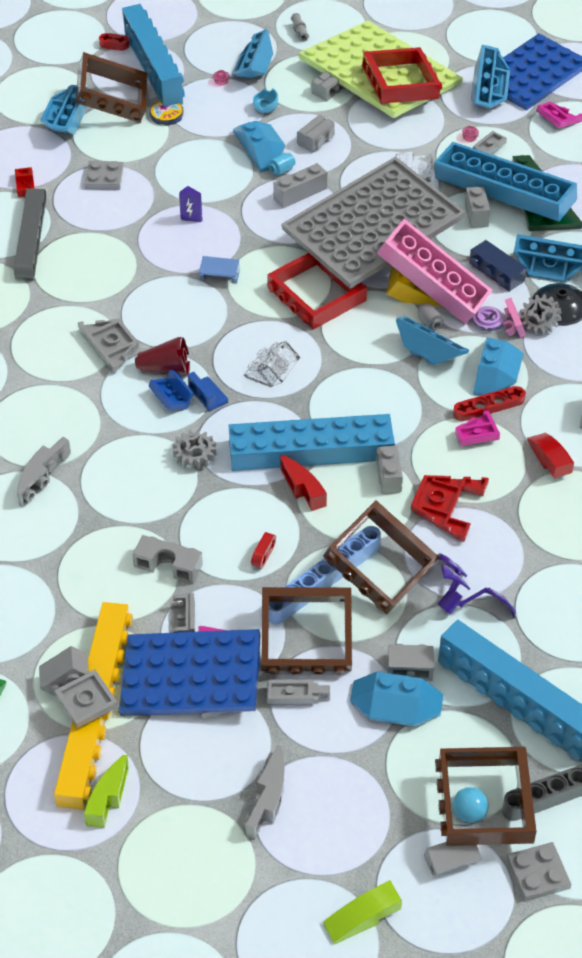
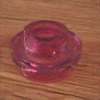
(221, 77)
(470, 133)

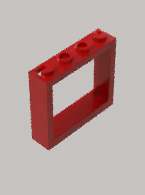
(401, 93)
(322, 315)

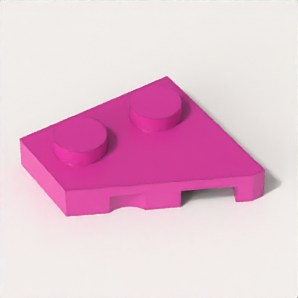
(558, 115)
(477, 430)

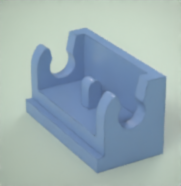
(220, 267)

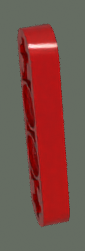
(463, 412)

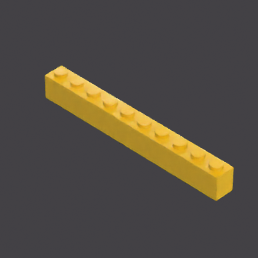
(84, 743)

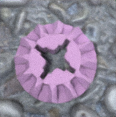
(488, 312)

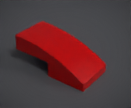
(24, 180)

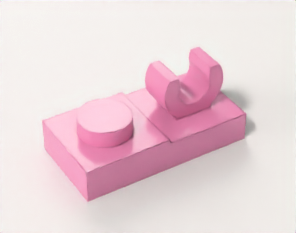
(515, 323)

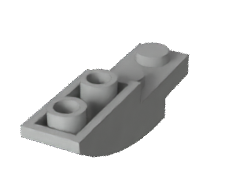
(36, 472)
(270, 793)

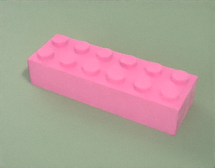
(434, 271)

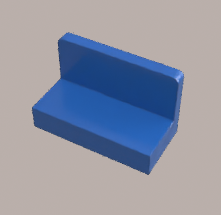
(206, 391)

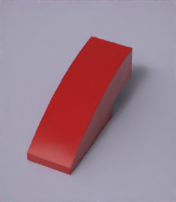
(551, 454)
(303, 483)

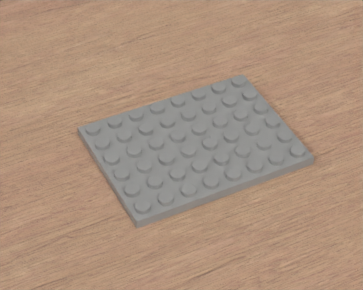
(358, 219)

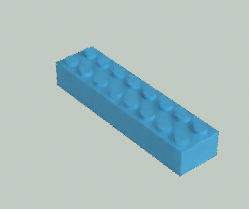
(153, 55)
(506, 181)
(309, 441)
(513, 686)

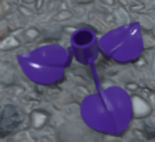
(452, 598)

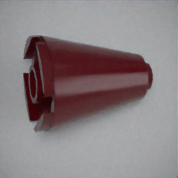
(165, 357)

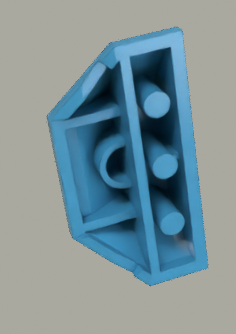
(255, 57)
(490, 78)
(63, 113)
(260, 142)
(548, 257)
(427, 343)
(497, 366)
(396, 698)

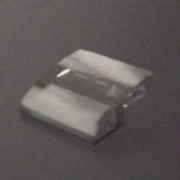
(420, 164)

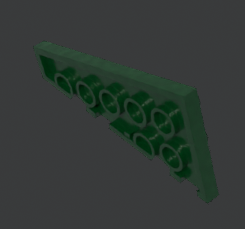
(540, 223)

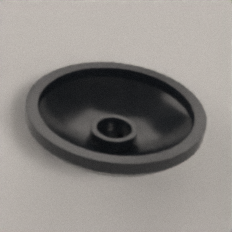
(569, 301)

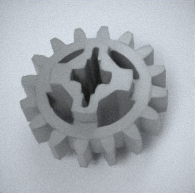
(549, 316)
(194, 449)

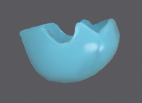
(266, 101)
(470, 805)

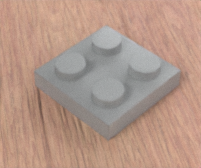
(104, 175)
(86, 698)
(539, 871)

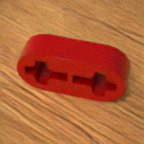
(114, 41)
(263, 550)

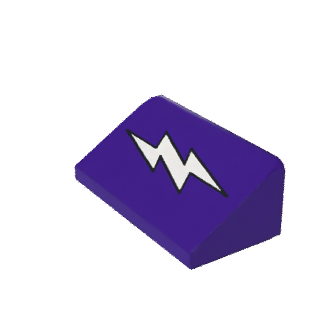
(190, 205)

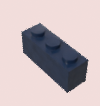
(497, 265)

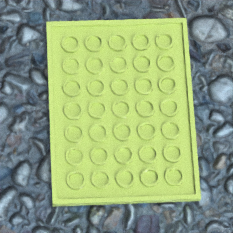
(343, 59)

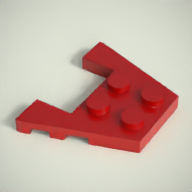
(438, 498)

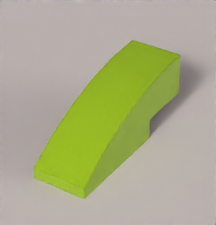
(107, 793)
(363, 912)

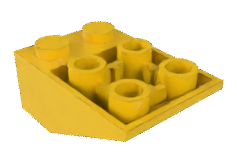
(406, 291)

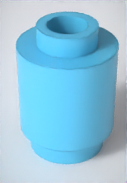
(282, 163)

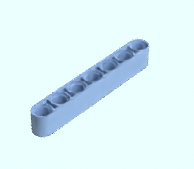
(356, 550)

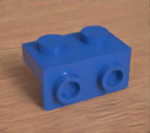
(172, 391)

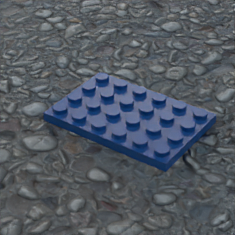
(539, 69)
(190, 672)

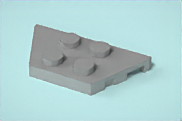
(111, 341)

